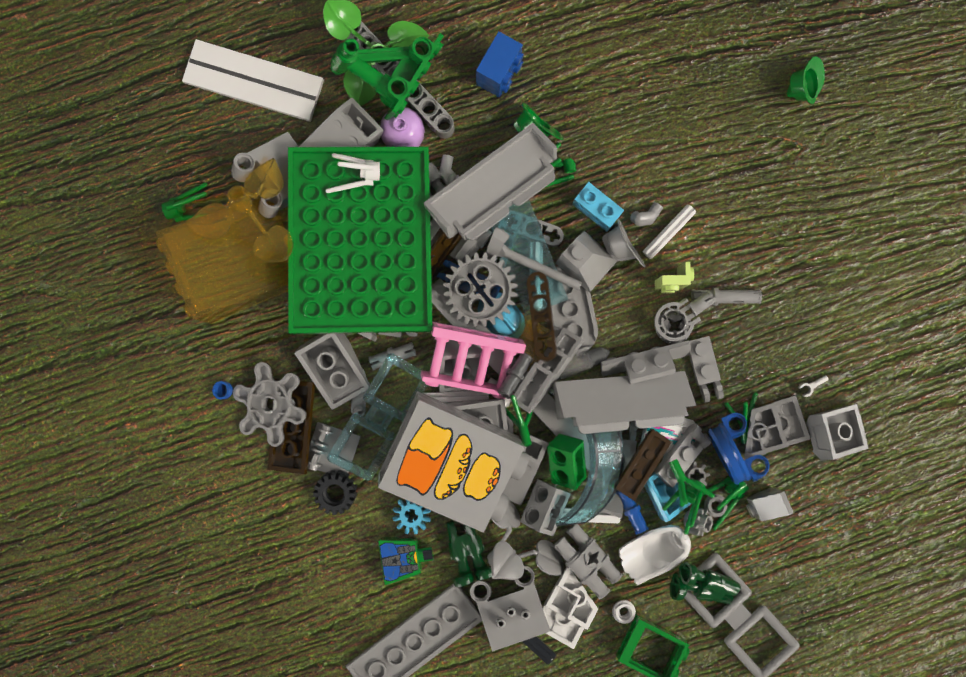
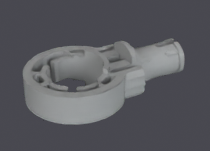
(695, 308)

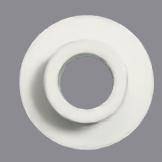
(629, 616)

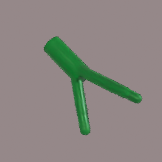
(746, 413)
(522, 425)
(681, 478)

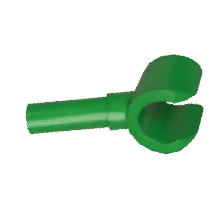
(568, 164)

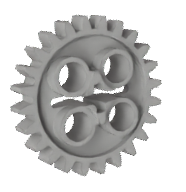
(464, 302)

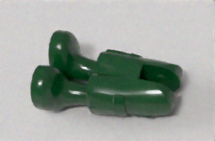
(463, 546)
(705, 584)

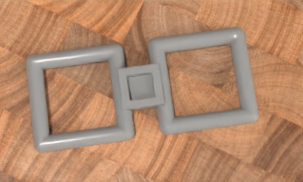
(742, 620)

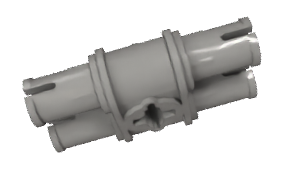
(587, 561)

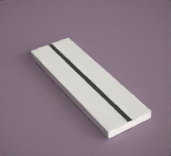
(253, 80)

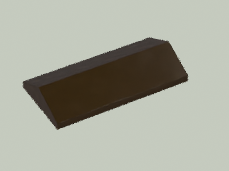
(294, 450)

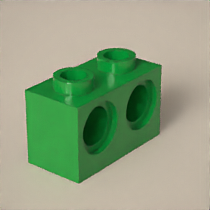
(567, 461)

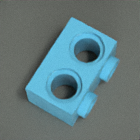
(597, 206)

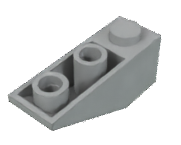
(518, 488)

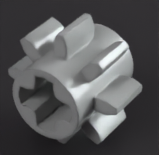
(702, 474)
(702, 523)

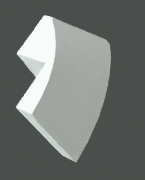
(568, 609)

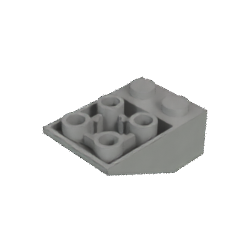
(346, 128)

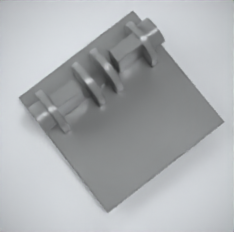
(321, 445)

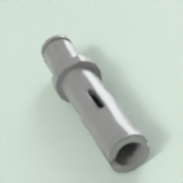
(730, 296)

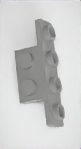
(647, 364)

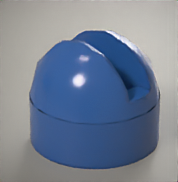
(220, 391)

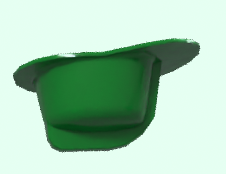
(807, 82)
(529, 116)

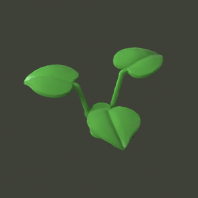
(342, 18)

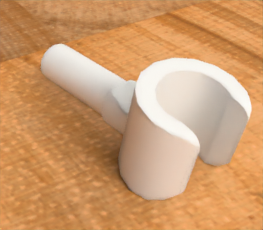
(812, 385)

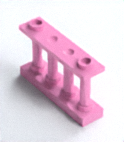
(466, 338)

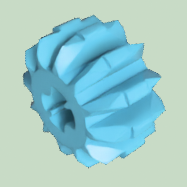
(405, 517)

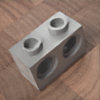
(545, 507)

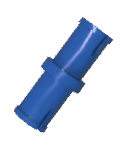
(633, 512)

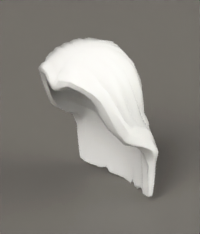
(654, 553)

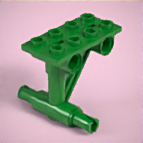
(412, 65)

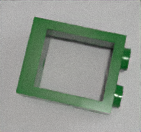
(632, 638)

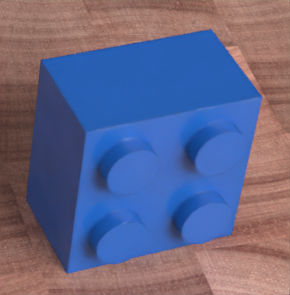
(499, 64)

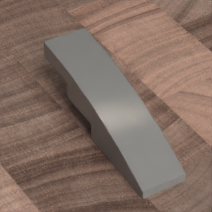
(543, 374)

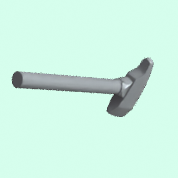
(497, 247)

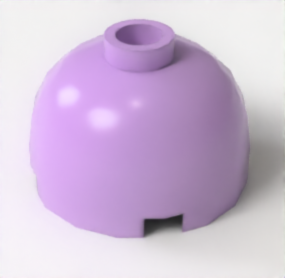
(404, 130)

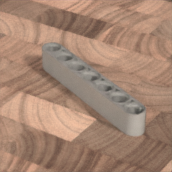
(418, 103)

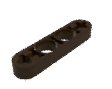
(544, 316)

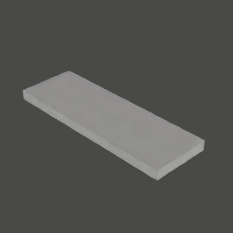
(418, 637)

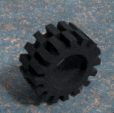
(335, 505)

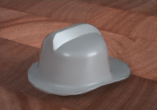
(619, 245)

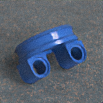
(722, 440)

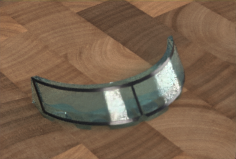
(605, 469)

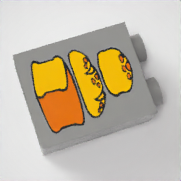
(452, 463)

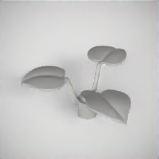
(508, 565)

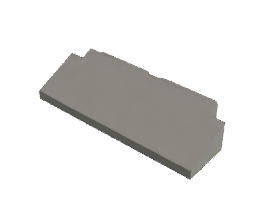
(494, 184)
(613, 402)

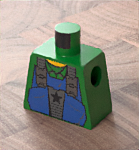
(402, 558)

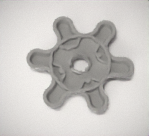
(256, 402)

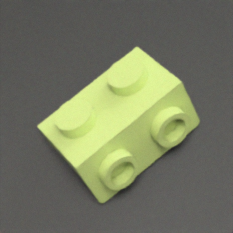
(673, 283)

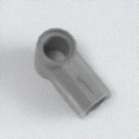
(470, 247)

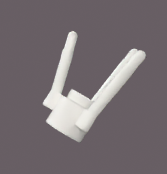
(368, 170)

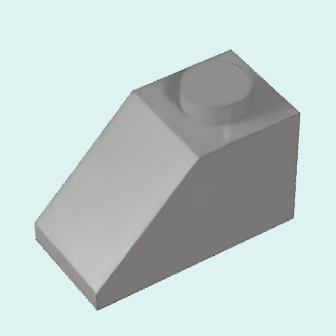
(768, 504)

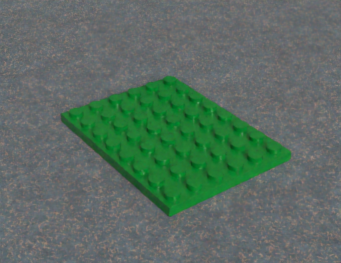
(360, 250)

